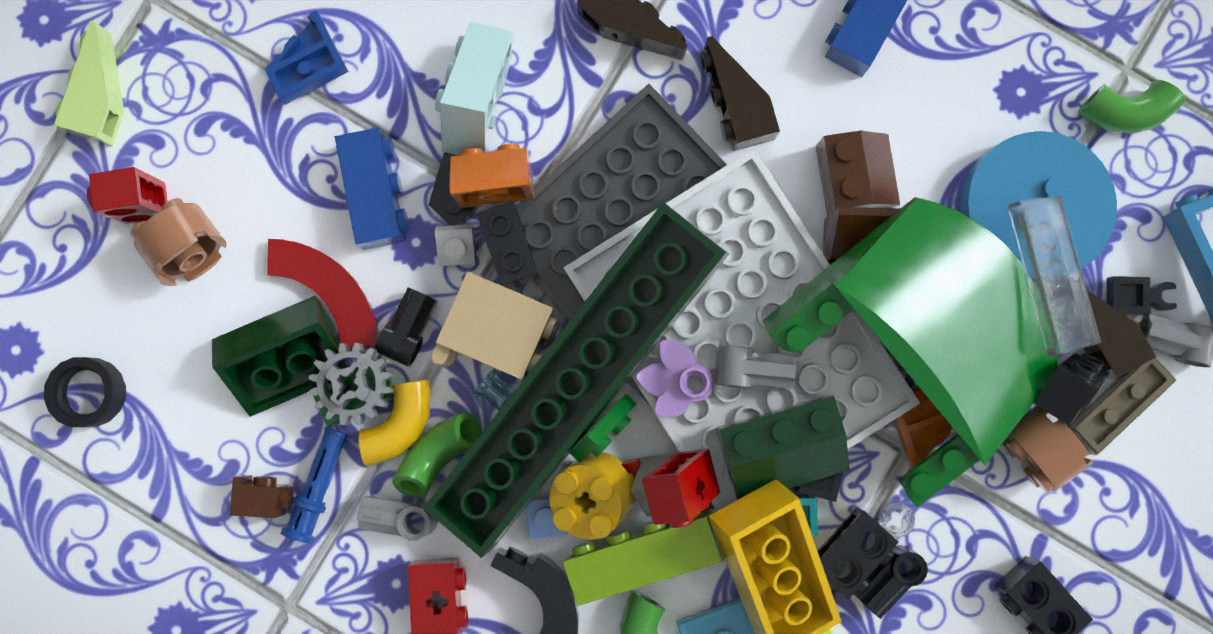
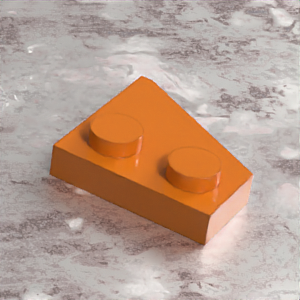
(921, 429)

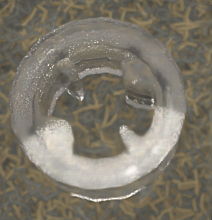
(907, 521)

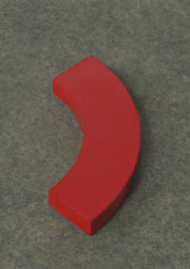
(332, 283)

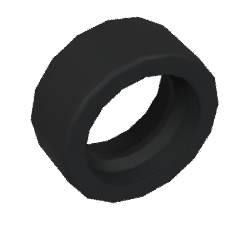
(56, 392)

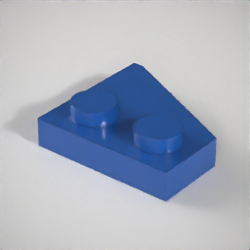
(306, 62)

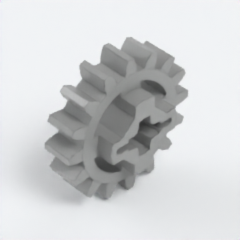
(341, 397)

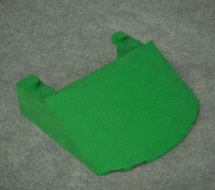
(951, 315)

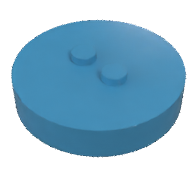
(1042, 167)

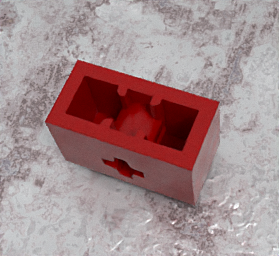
(681, 487)
(425, 580)

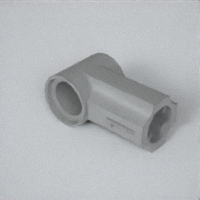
(1187, 342)
(745, 368)
(393, 517)

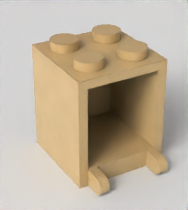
(495, 327)

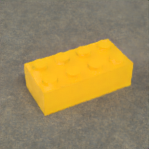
(775, 563)

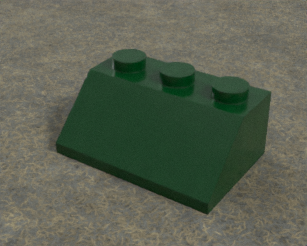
(275, 355)
(785, 445)

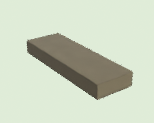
(1121, 405)

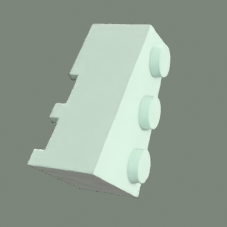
(473, 87)

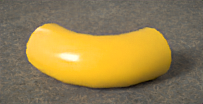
(402, 426)

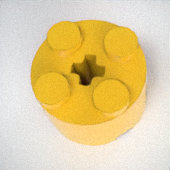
(592, 497)

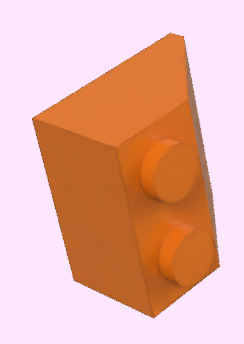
(491, 176)

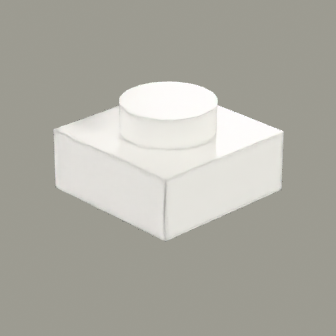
(455, 245)

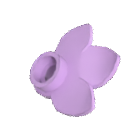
(669, 379)

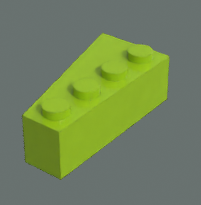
(641, 558)

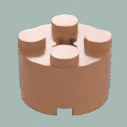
(178, 242)
(1047, 449)

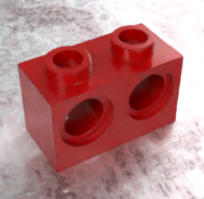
(126, 194)

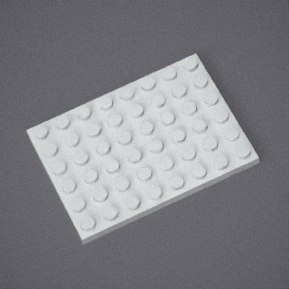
(765, 267)

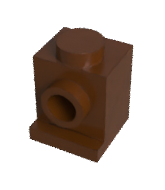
(260, 497)

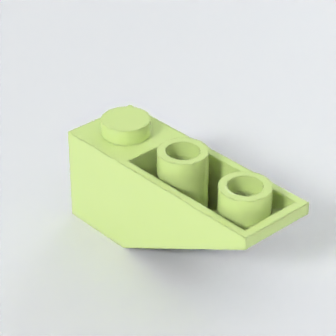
(93, 94)

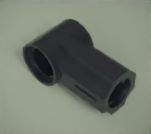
(403, 335)
(889, 585)

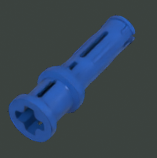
(310, 501)

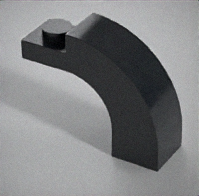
(549, 586)

